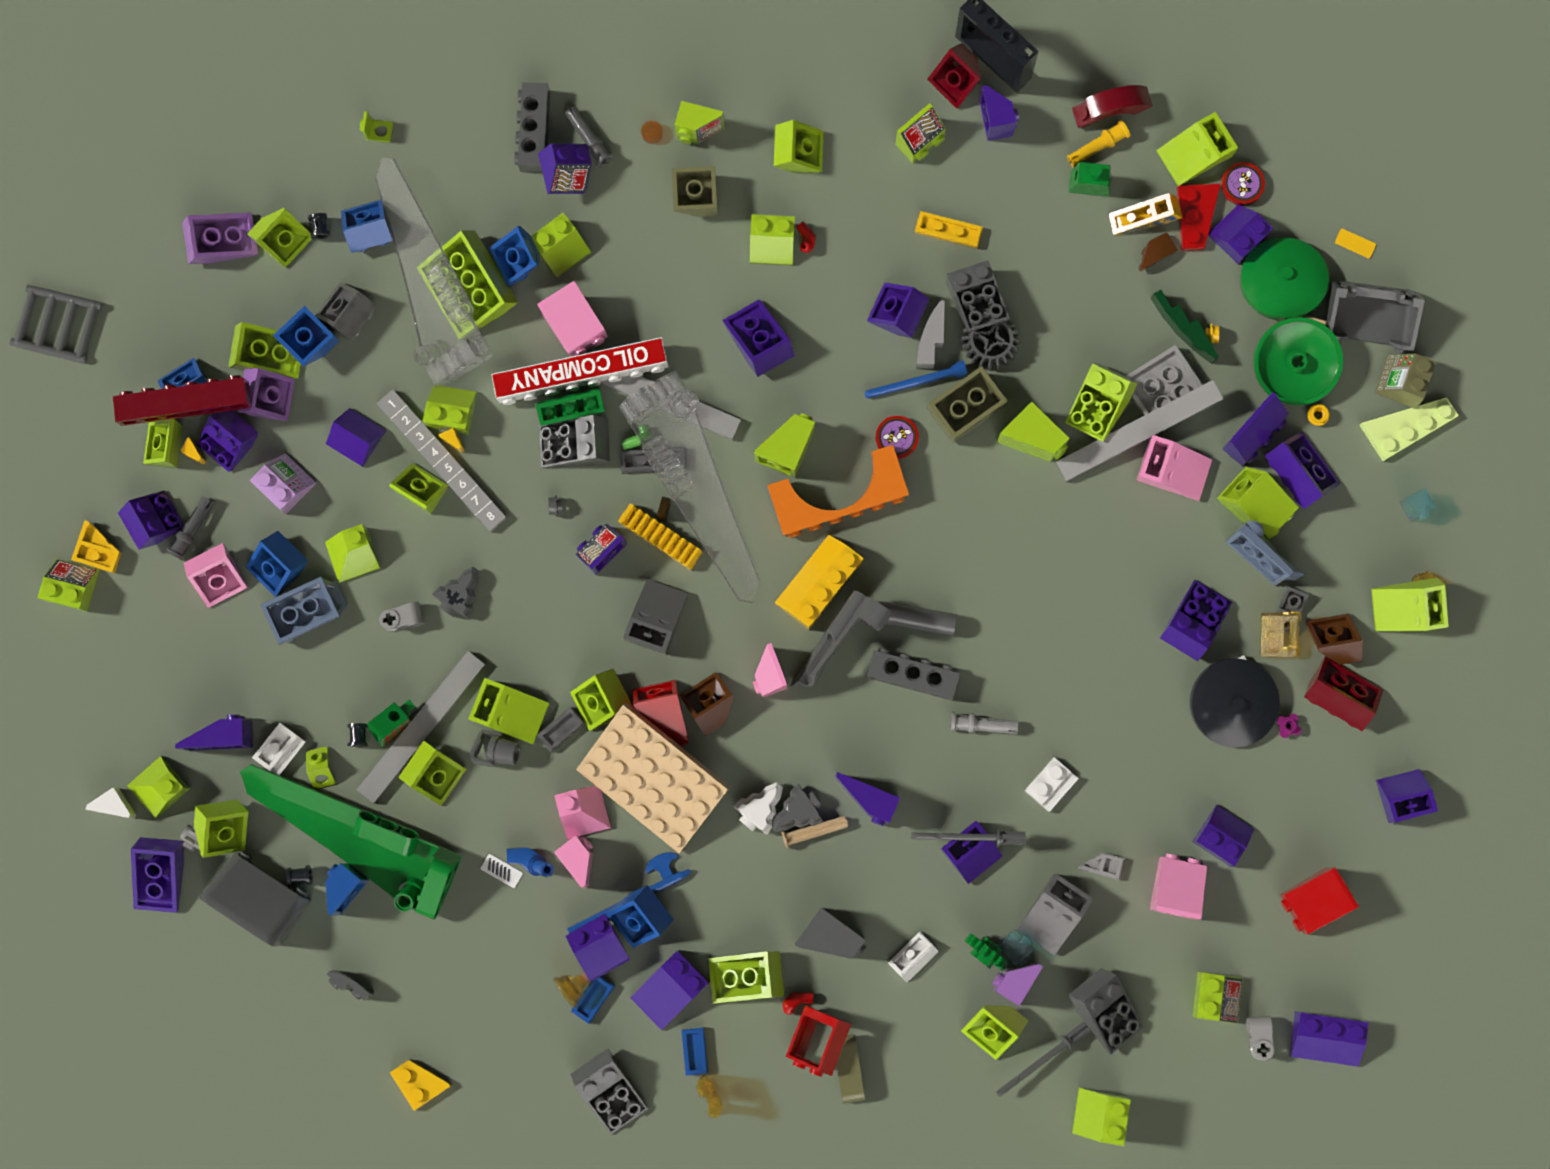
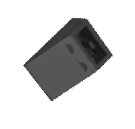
(977, 296)
(575, 442)
(655, 617)
(1106, 1009)
(608, 1091)

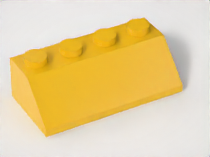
(819, 581)

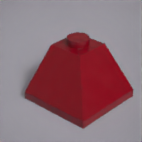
(956, 74)

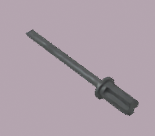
(1000, 837)
(1067, 1041)

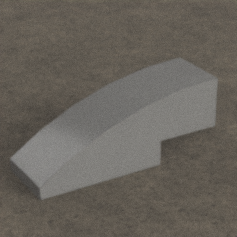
(931, 338)

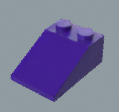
(759, 338)
(223, 734)
(872, 800)
(157, 874)
(669, 989)

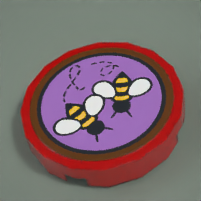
(1242, 183)
(897, 432)

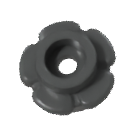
(555, 505)

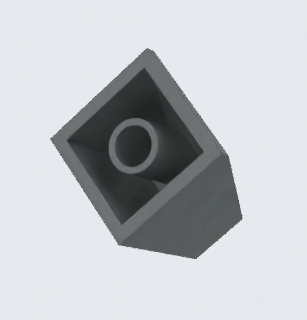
(831, 937)

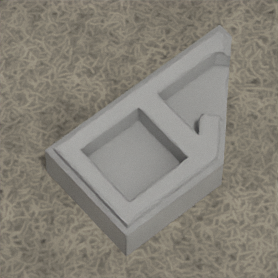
(1104, 865)

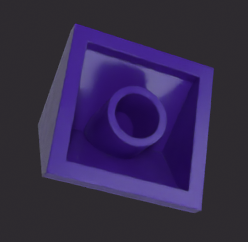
(354, 436)

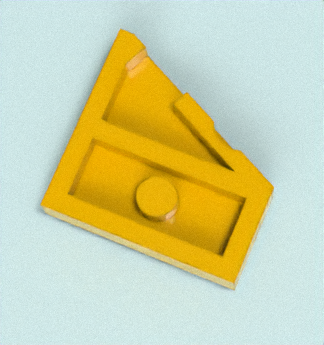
(95, 549)
(418, 1083)

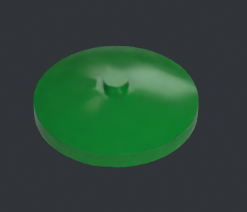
(1284, 278)
(1298, 361)

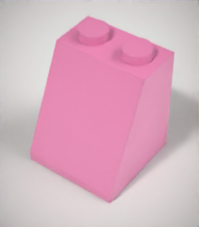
(572, 320)
(1179, 887)

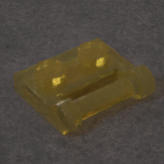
(1273, 634)
(706, 1089)

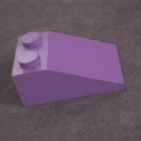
(218, 237)

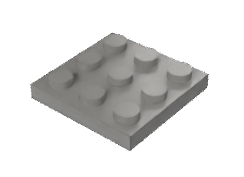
(1162, 380)

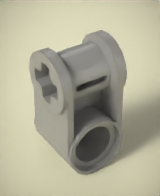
(406, 616)
(1260, 1032)

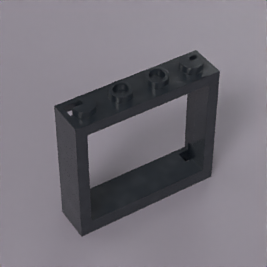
(996, 43)

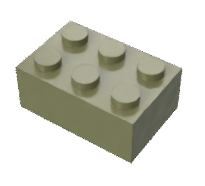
(967, 404)

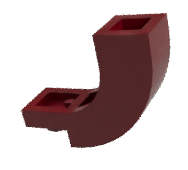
(1119, 100)

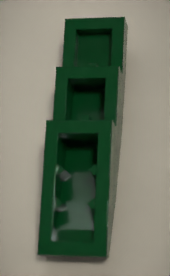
(1190, 333)

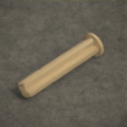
(814, 831)

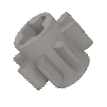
(189, 838)

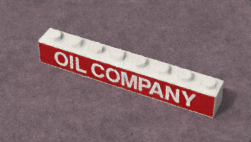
(579, 371)

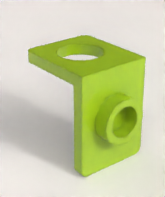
(369, 125)
(318, 764)

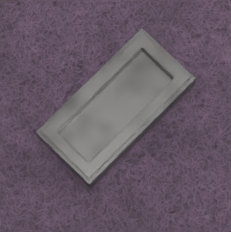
(561, 729)

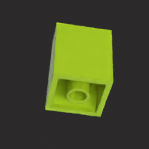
(1035, 435)
(787, 445)
(1260, 499)
(1101, 1116)

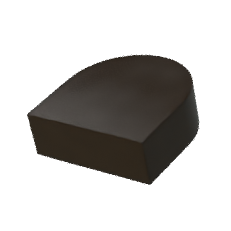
(664, 508)

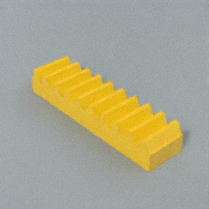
(660, 536)

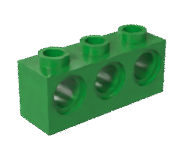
(569, 407)

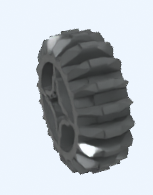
(982, 337)

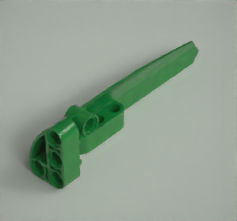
(373, 845)

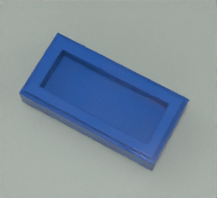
(593, 999)
(694, 1051)

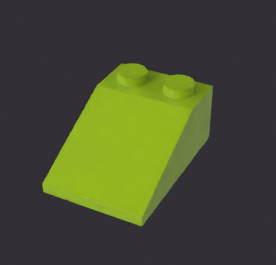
(258, 348)
(746, 977)

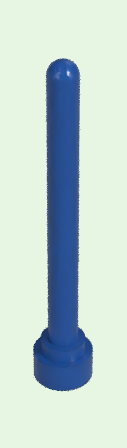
(958, 370)

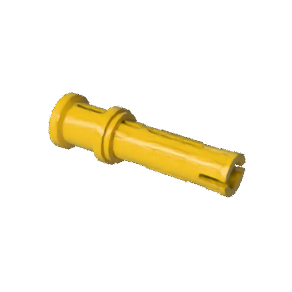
(1107, 139)

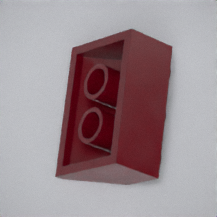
(1344, 694)

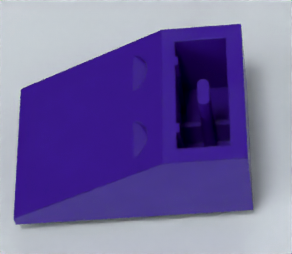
(1196, 620)

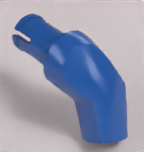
(530, 860)

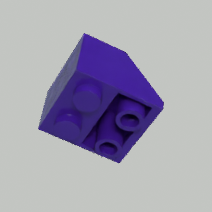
(227, 438)
(150, 519)
(1406, 796)
(970, 856)

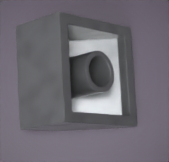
(346, 311)

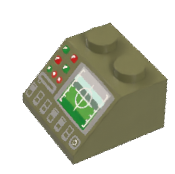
(1405, 378)

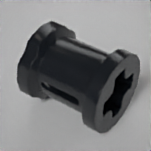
(319, 226)
(357, 735)
(299, 876)

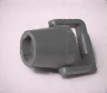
(498, 750)

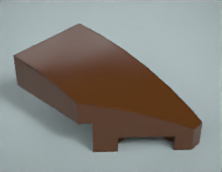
(1156, 250)

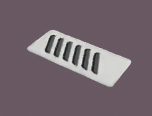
(501, 871)

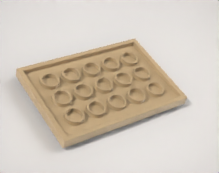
(652, 778)

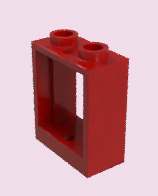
(803, 1035)

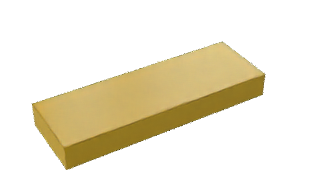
(948, 229)

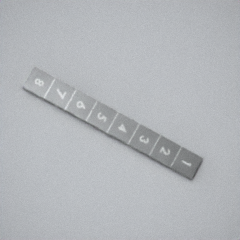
(441, 460)

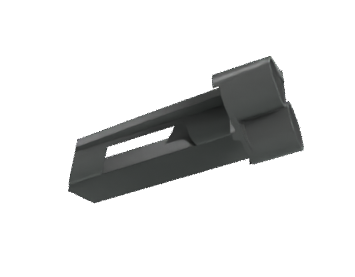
(854, 609)

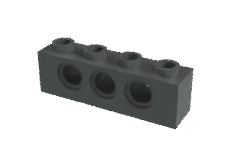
(532, 94)
(878, 672)

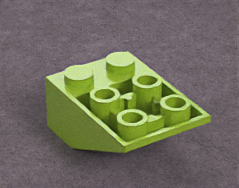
(1197, 149)
(1100, 401)
(1410, 606)
(508, 711)

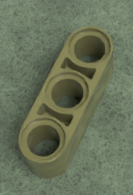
(849, 1072)

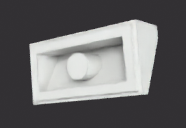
(913, 957)

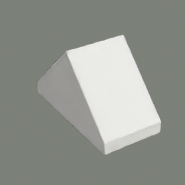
(112, 803)

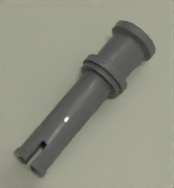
(594, 143)
(185, 536)

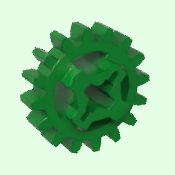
(986, 952)

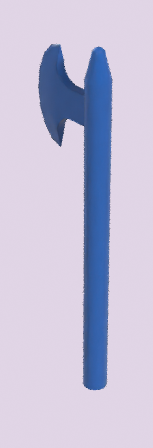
(659, 863)

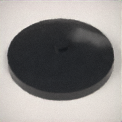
(1234, 702)

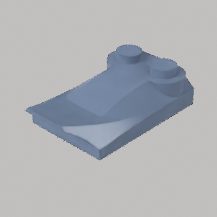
(1261, 554)
(303, 609)

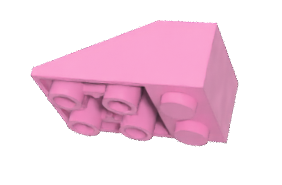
(1174, 468)

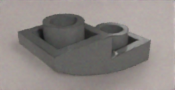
(1292, 600)
(343, 981)

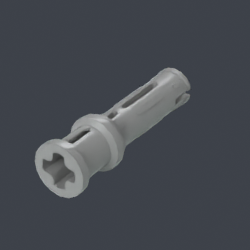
(972, 723)

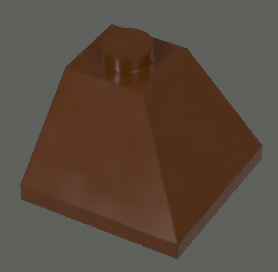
(1337, 638)
(708, 703)

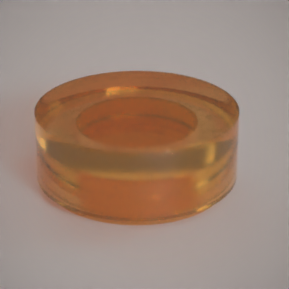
(651, 132)

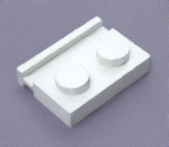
(278, 749)
(1051, 784)

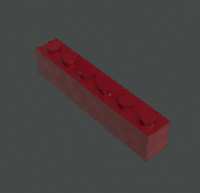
(182, 401)

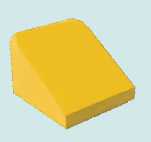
(452, 438)
(192, 451)

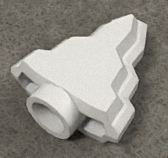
(759, 808)

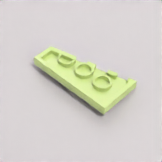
(1403, 428)

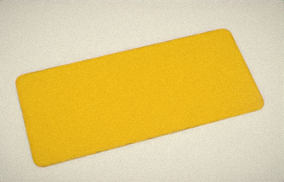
(1355, 243)

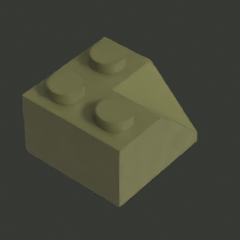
(695, 191)

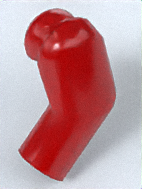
(808, 239)
(794, 1000)

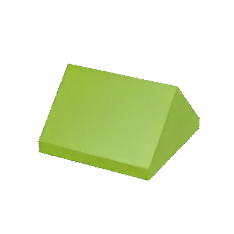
(163, 443)
(419, 487)

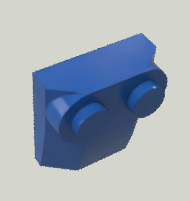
(515, 255)

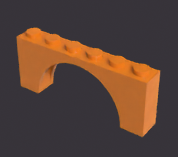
(885, 486)

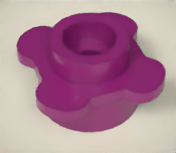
(1284, 730)

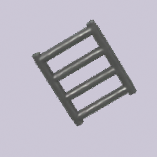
(59, 351)

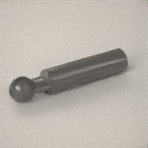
(921, 618)

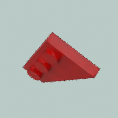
(1197, 210)

